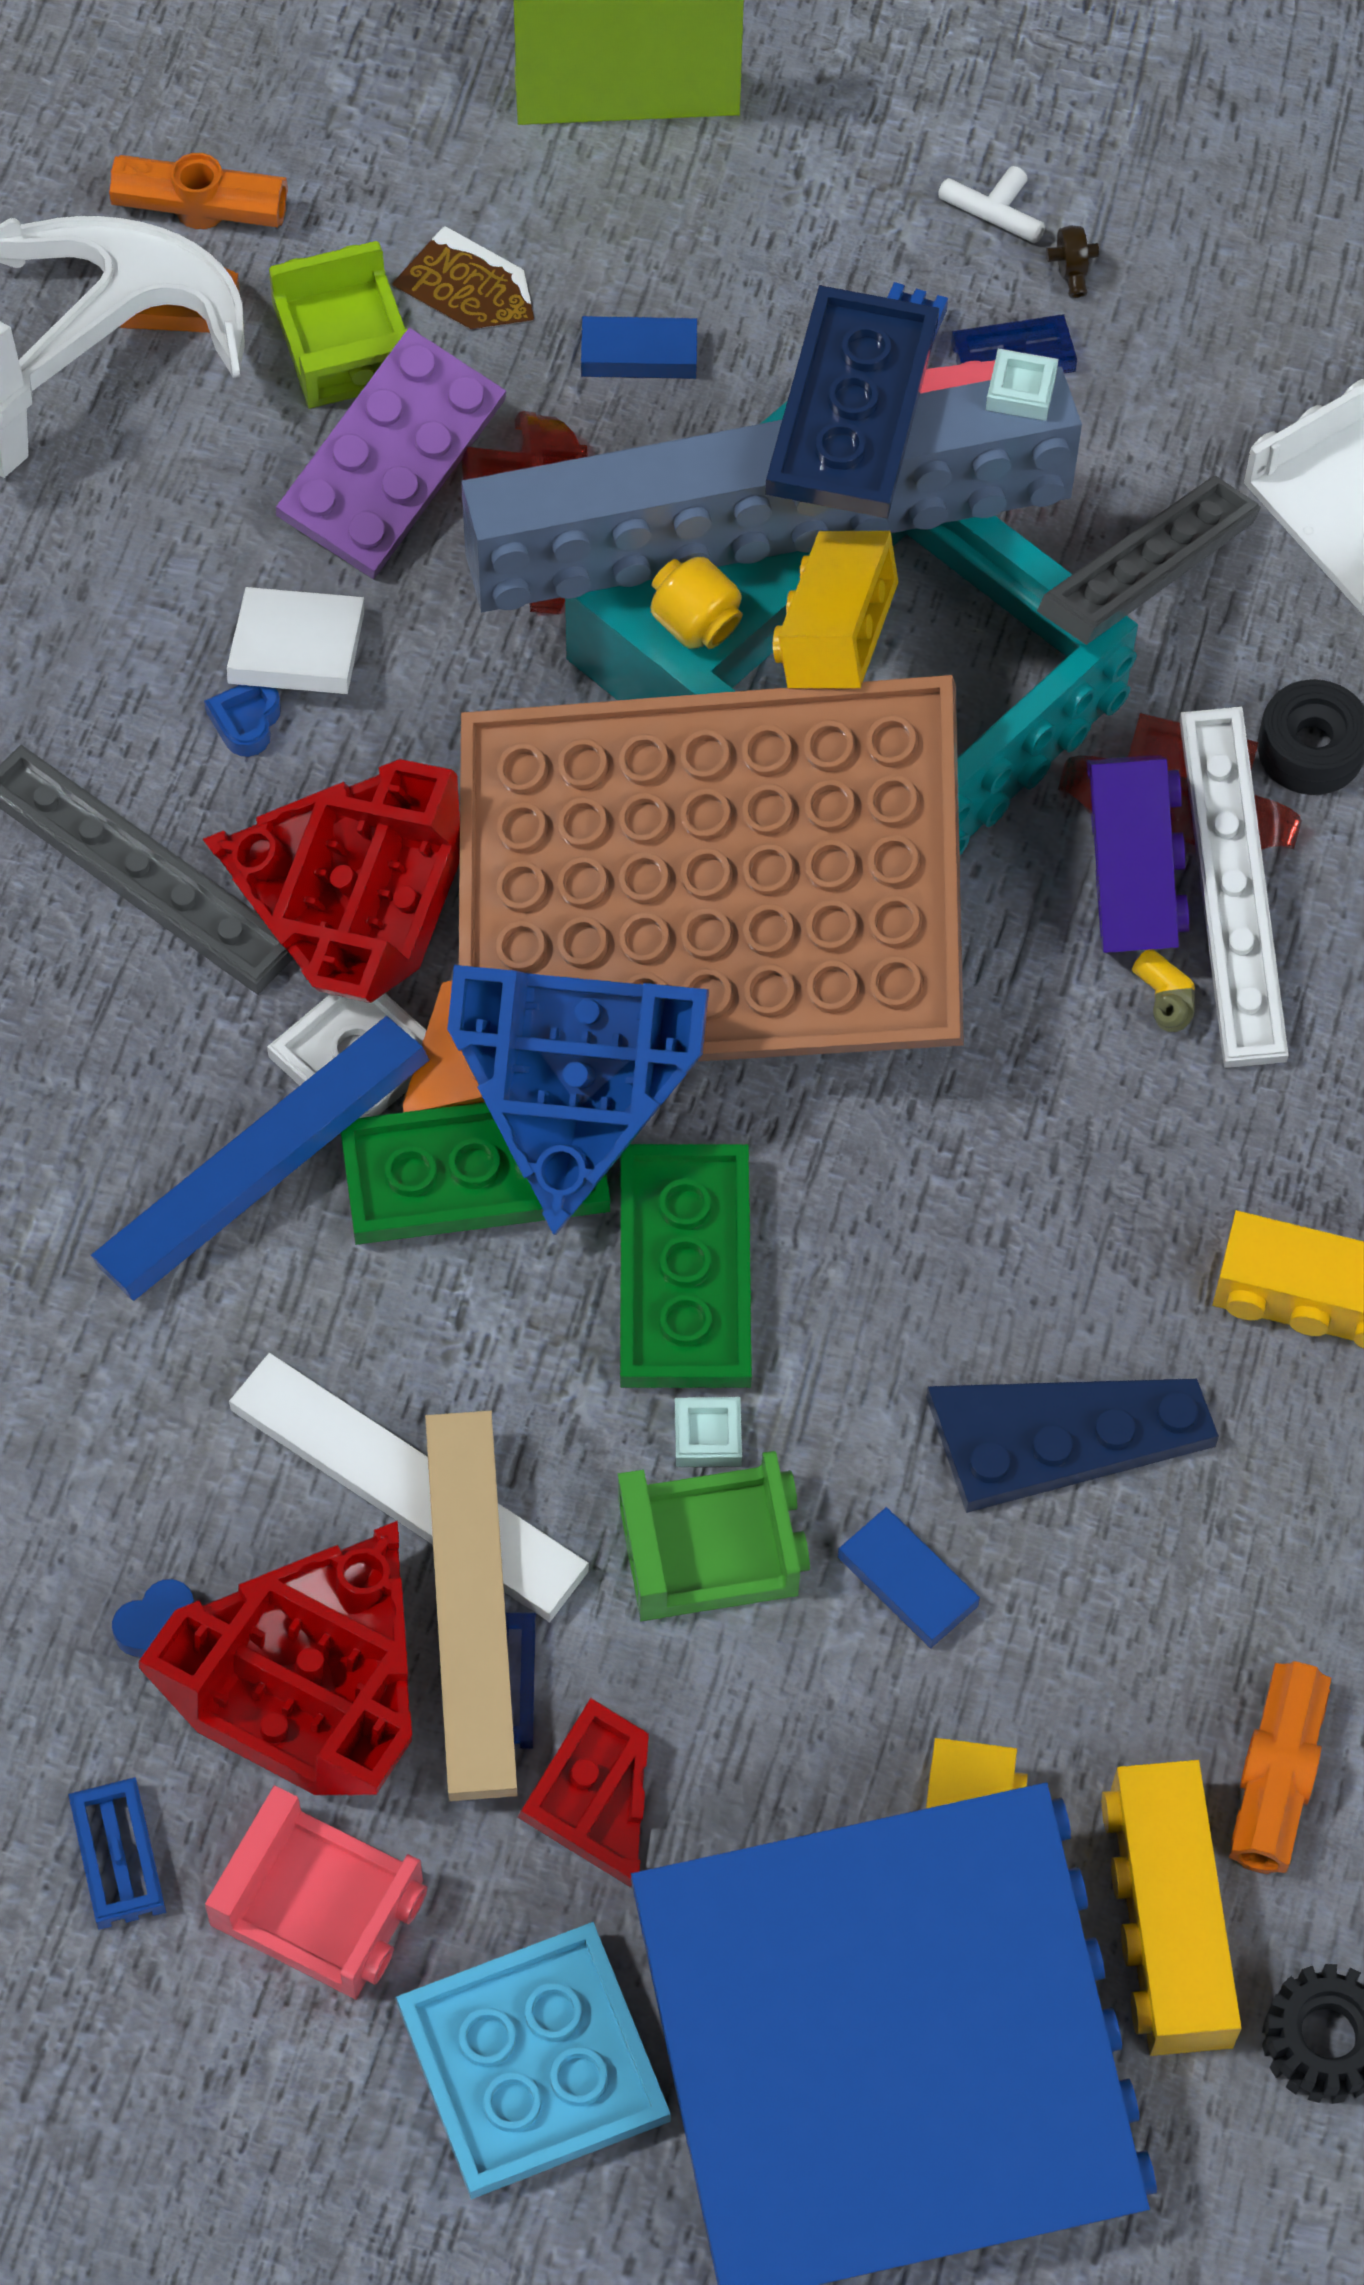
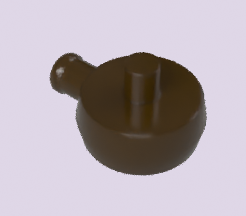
(1073, 257)

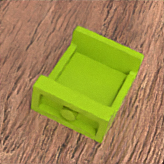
(336, 319)

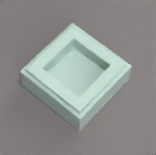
(1022, 384)
(708, 1432)

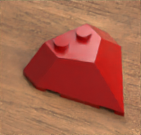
(353, 875)
(299, 1668)

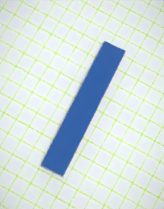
(259, 1158)

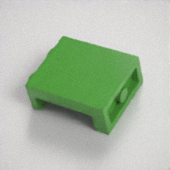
(712, 1539)

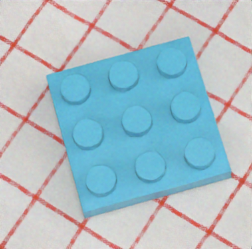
(533, 2060)

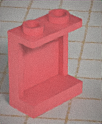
(315, 1896)

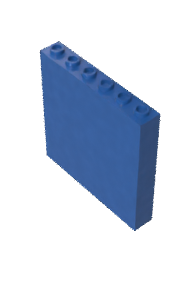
(891, 2042)

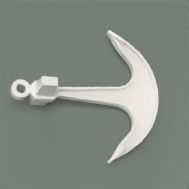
(141, 270)

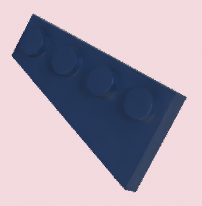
(1049, 1436)

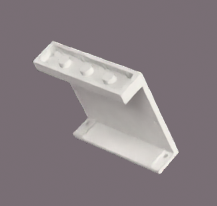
(1315, 486)

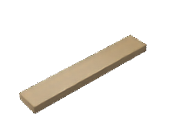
(470, 1607)

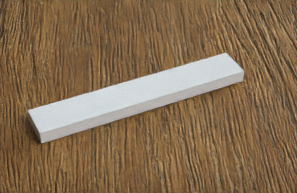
(1233, 888)
(394, 1476)

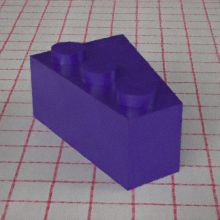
(1137, 853)

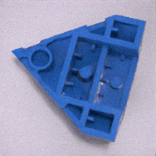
(572, 1068)

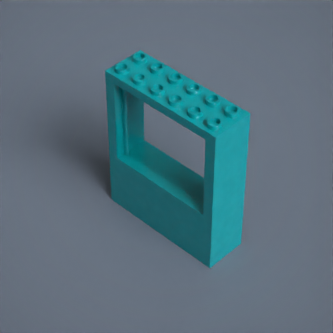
(635, 657)

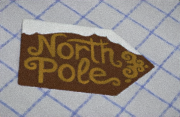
(467, 283)

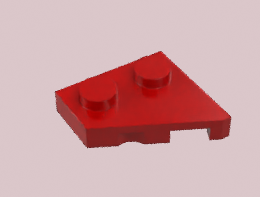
(595, 1792)

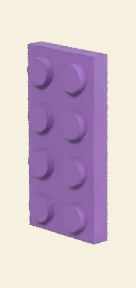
(390, 453)

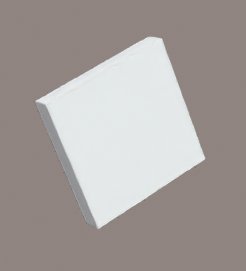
(295, 640)
(330, 1030)

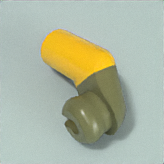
(1173, 990)

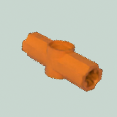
(198, 191)
(1280, 1768)

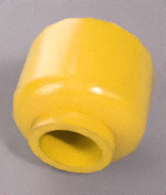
(696, 602)

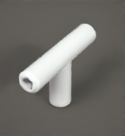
(996, 206)

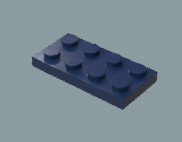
(852, 401)

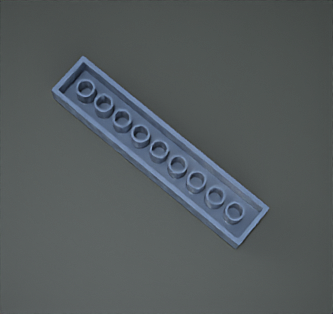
(704, 495)

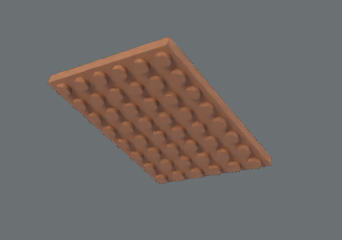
(732, 847)

